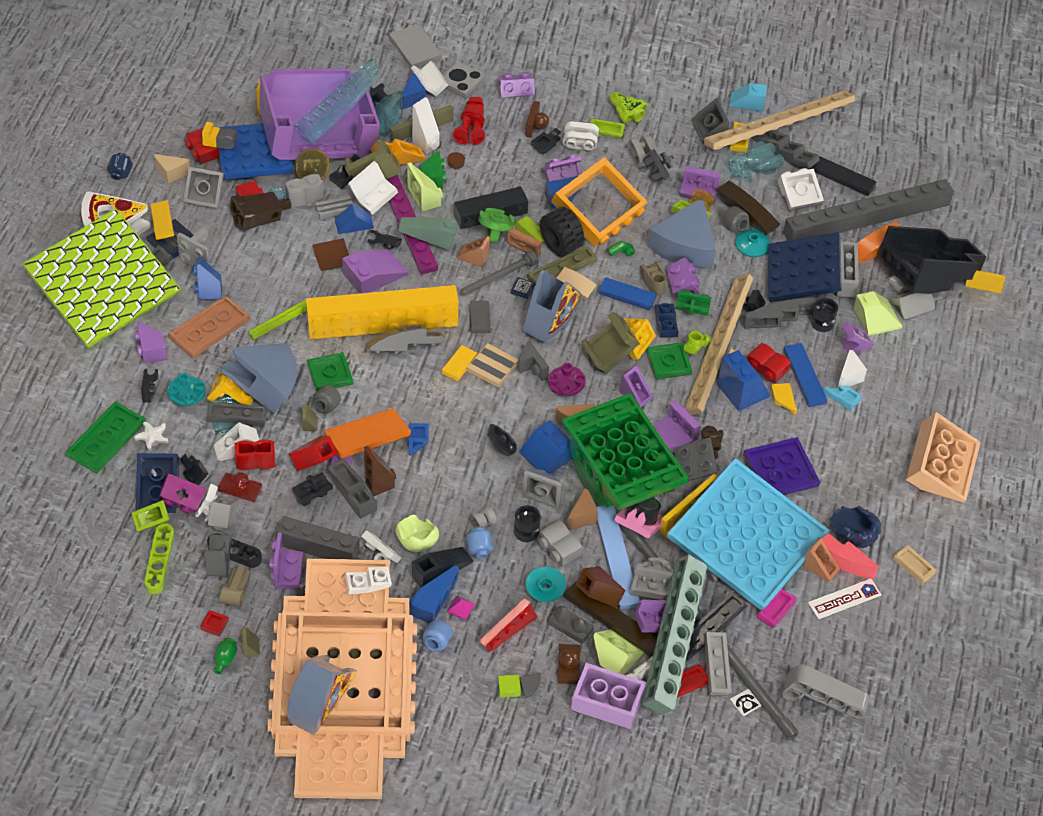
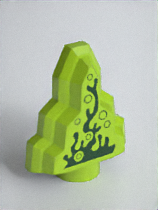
(628, 107)

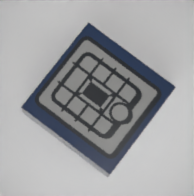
(522, 287)

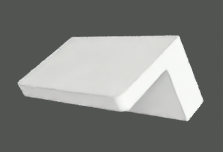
(431, 78)

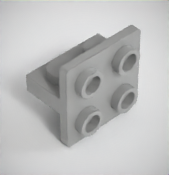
(195, 247)

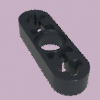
(242, 558)

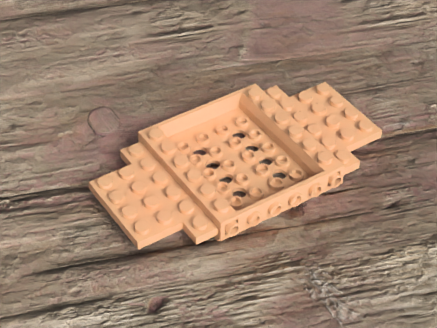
(350, 746)

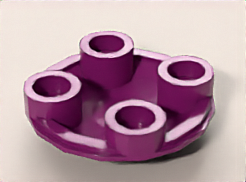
(566, 380)

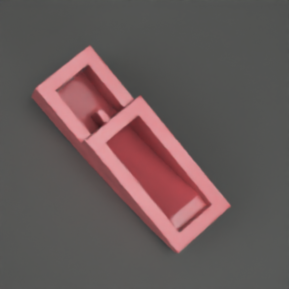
(851, 558)

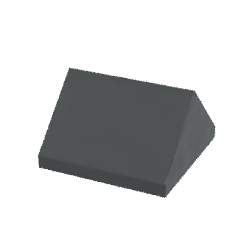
(710, 120)

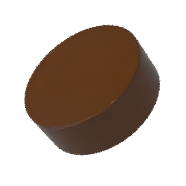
(456, 160)

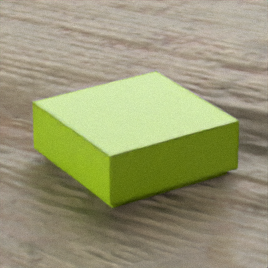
(509, 686)

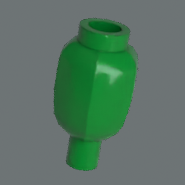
(224, 654)

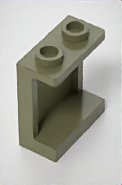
(383, 157)
(611, 344)

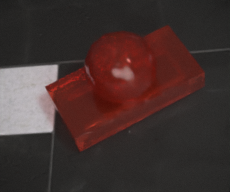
(240, 486)

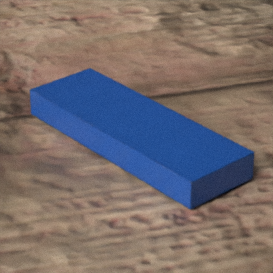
(627, 293)

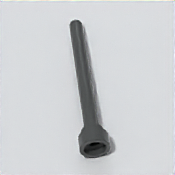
(528, 259)

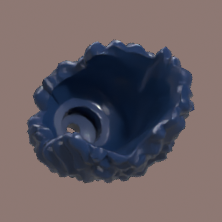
(856, 526)

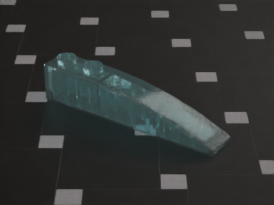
(338, 103)

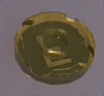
(311, 162)

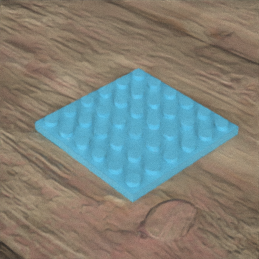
(747, 534)

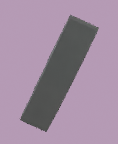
(789, 150)
(774, 314)

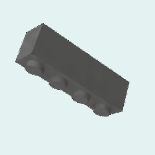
(317, 540)

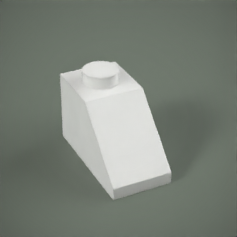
(226, 445)

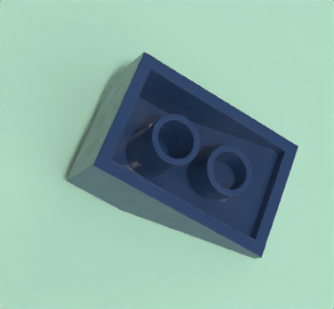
(151, 473)

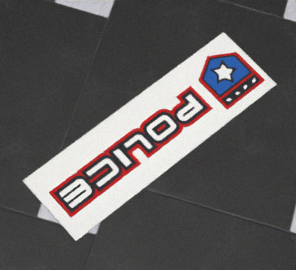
(844, 598)

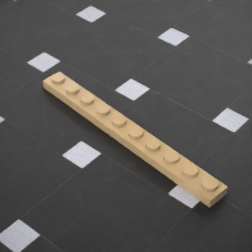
(778, 120)
(718, 345)

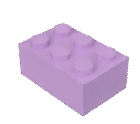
(608, 696)

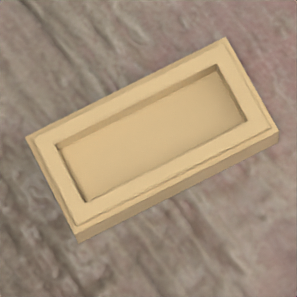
(914, 564)

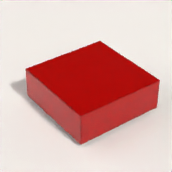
(214, 623)

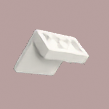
(372, 188)

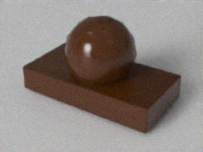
(535, 119)
(568, 664)

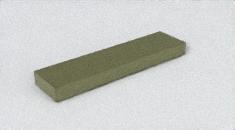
(404, 130)
(573, 261)

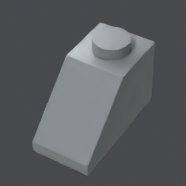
(222, 512)

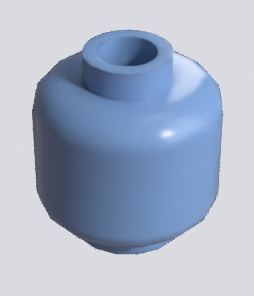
(479, 542)
(437, 635)

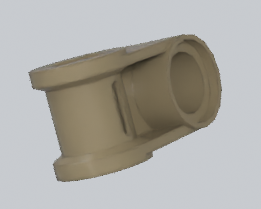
(654, 277)

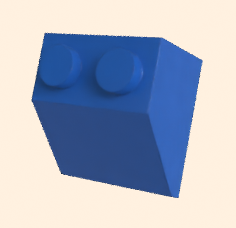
(547, 448)

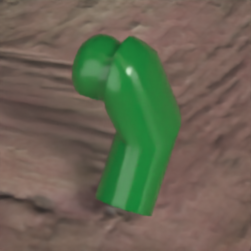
(623, 247)

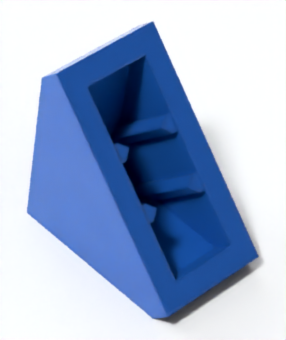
(413, 92)
(353, 220)

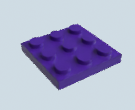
(783, 466)

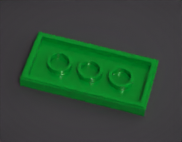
(105, 437)

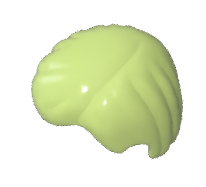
(416, 534)

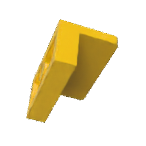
(987, 281)

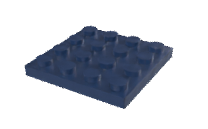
(804, 267)

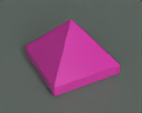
(461, 607)

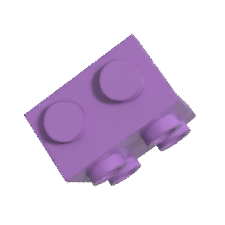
(678, 427)

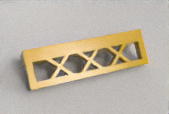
(680, 510)

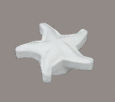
(152, 436)

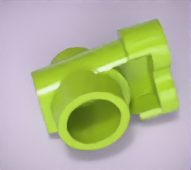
(696, 342)

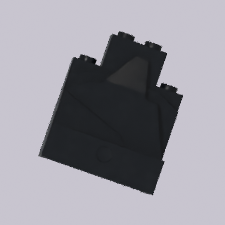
(928, 258)

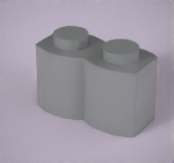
(304, 190)
(560, 543)

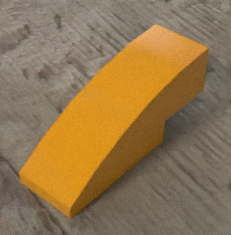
(404, 151)

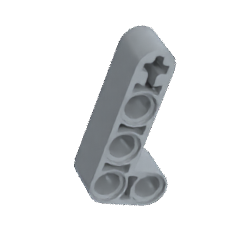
(826, 690)

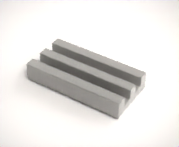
(334, 205)

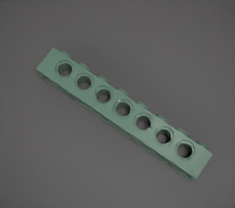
(674, 635)

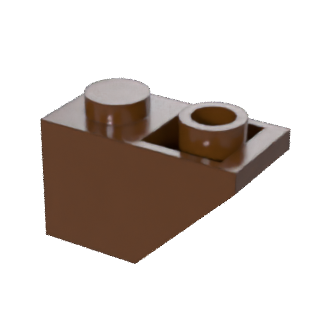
(600, 586)

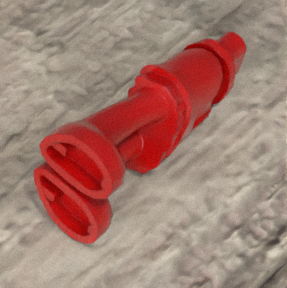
(472, 115)

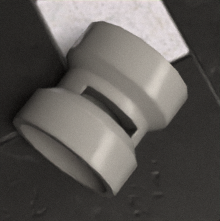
(484, 518)

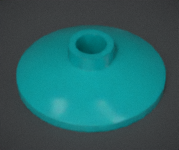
(752, 243)
(548, 578)

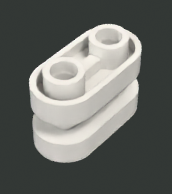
(580, 135)

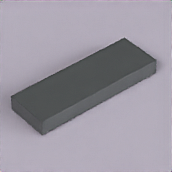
(237, 413)

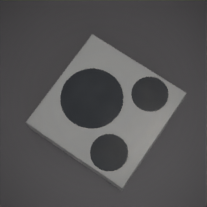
(463, 79)

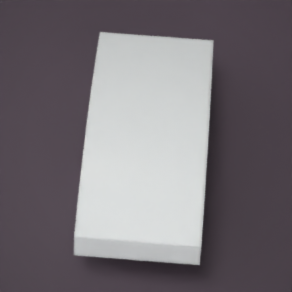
(372, 580)

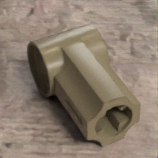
(234, 591)

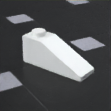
(424, 128)

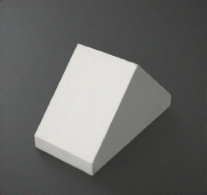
(853, 371)

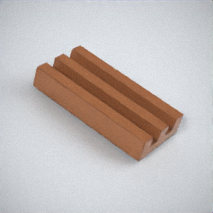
(523, 241)

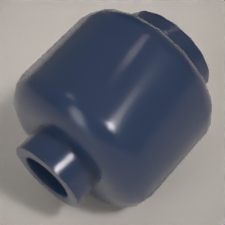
(119, 166)

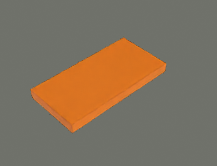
(368, 431)

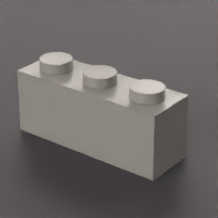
(849, 269)

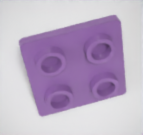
(562, 169)
(699, 179)

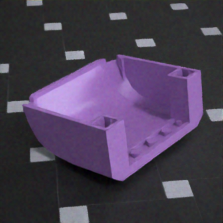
(293, 93)

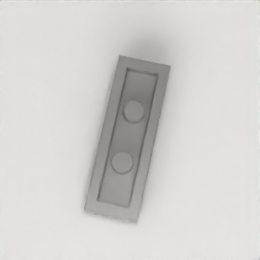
(717, 663)

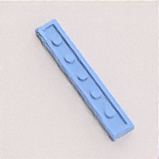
(616, 554)

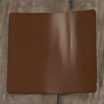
(330, 253)

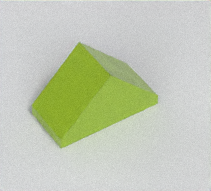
(150, 516)

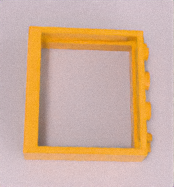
(629, 192)

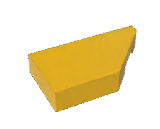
(783, 396)

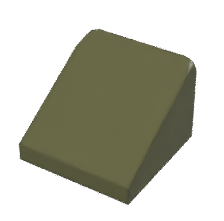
(309, 419)
(250, 643)

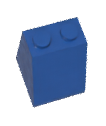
(741, 381)

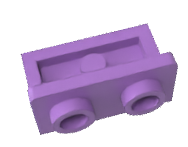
(516, 85)
(683, 276)
(650, 614)

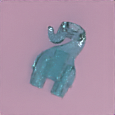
(758, 159)

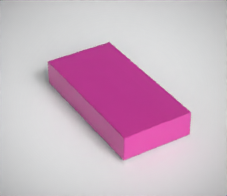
(777, 608)

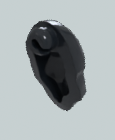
(501, 440)

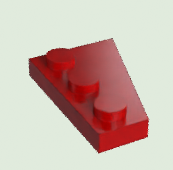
(512, 623)

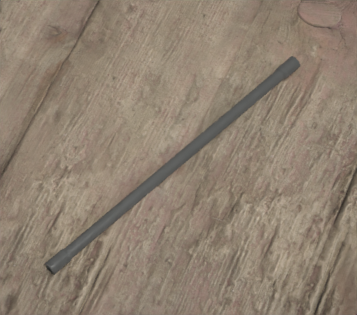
(782, 721)

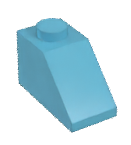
(749, 97)

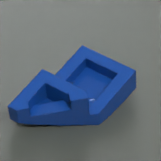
(418, 436)

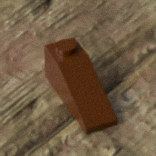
(378, 475)

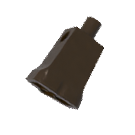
(257, 209)

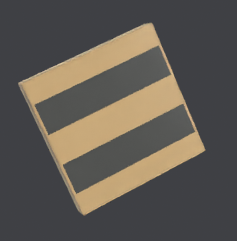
(492, 365)

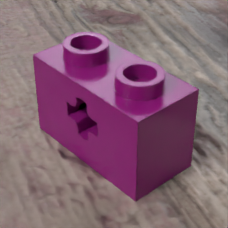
(173, 485)

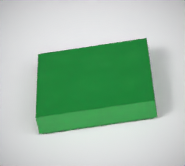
(669, 360)
(330, 370)

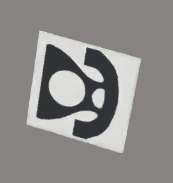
(745, 702)

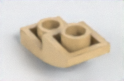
(578, 281)

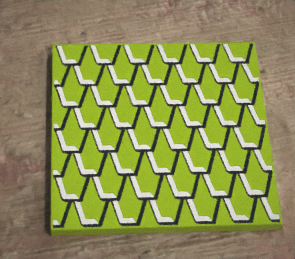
(101, 278)

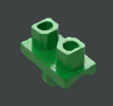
(693, 302)

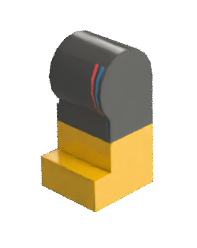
(219, 137)

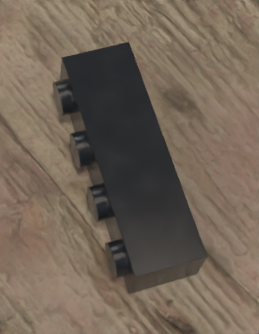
(511, 201)

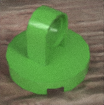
(496, 222)

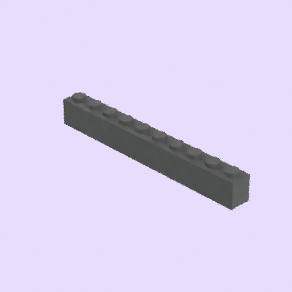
(870, 210)

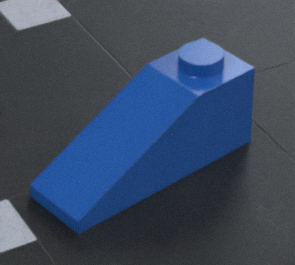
(433, 595)

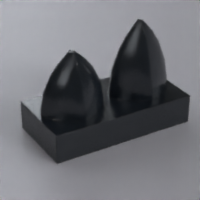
(340, 176)

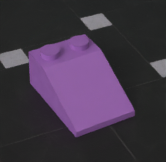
(372, 269)

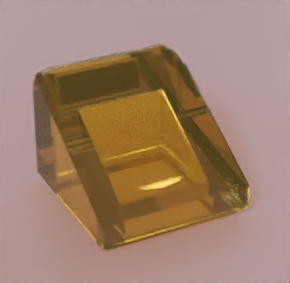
(703, 195)

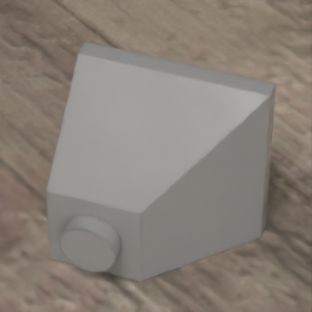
(203, 187)
(542, 487)

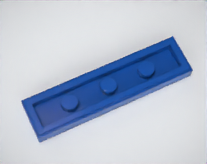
(805, 375)

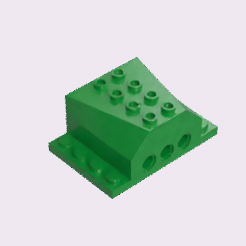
(621, 454)

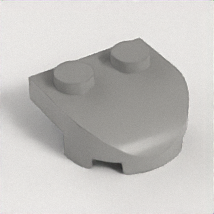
(652, 579)

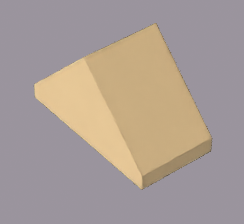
(171, 167)

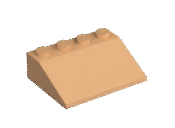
(943, 459)

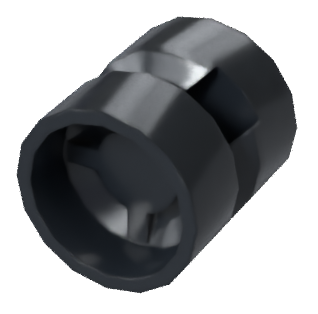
(824, 314)
(527, 523)

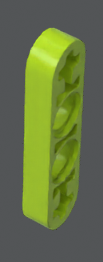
(159, 558)

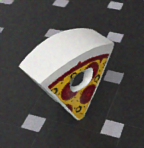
(97, 205)

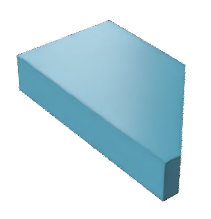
(844, 395)

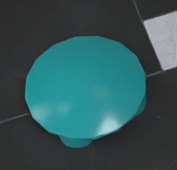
(186, 390)

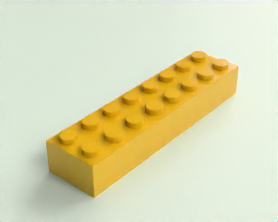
(381, 311)

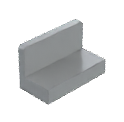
(913, 303)

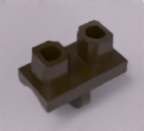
(716, 437)

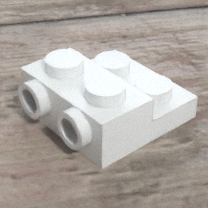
(800, 188)

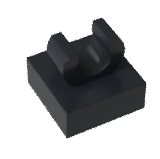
(754, 301)

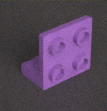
(285, 566)

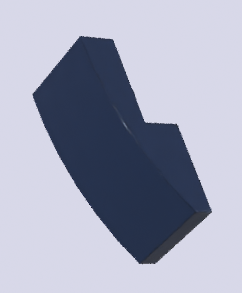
(666, 320)

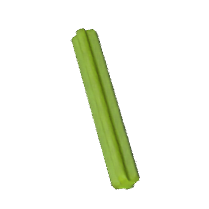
(278, 320)

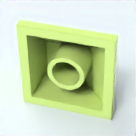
(422, 189)
(875, 313)
(615, 651)

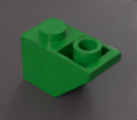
(433, 169)

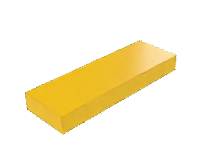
(162, 220)

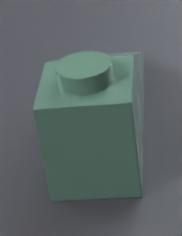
(430, 229)

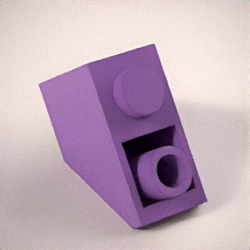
(152, 343)

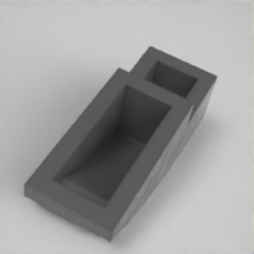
(352, 488)

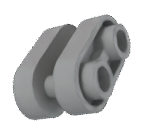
(641, 149)

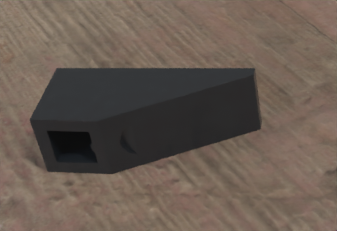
(436, 563)

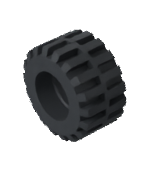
(562, 231)

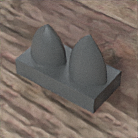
(570, 624)

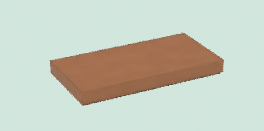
(209, 327)

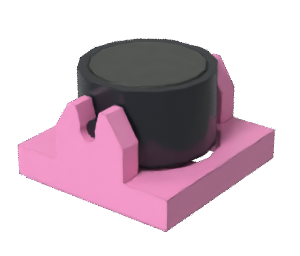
(641, 517)

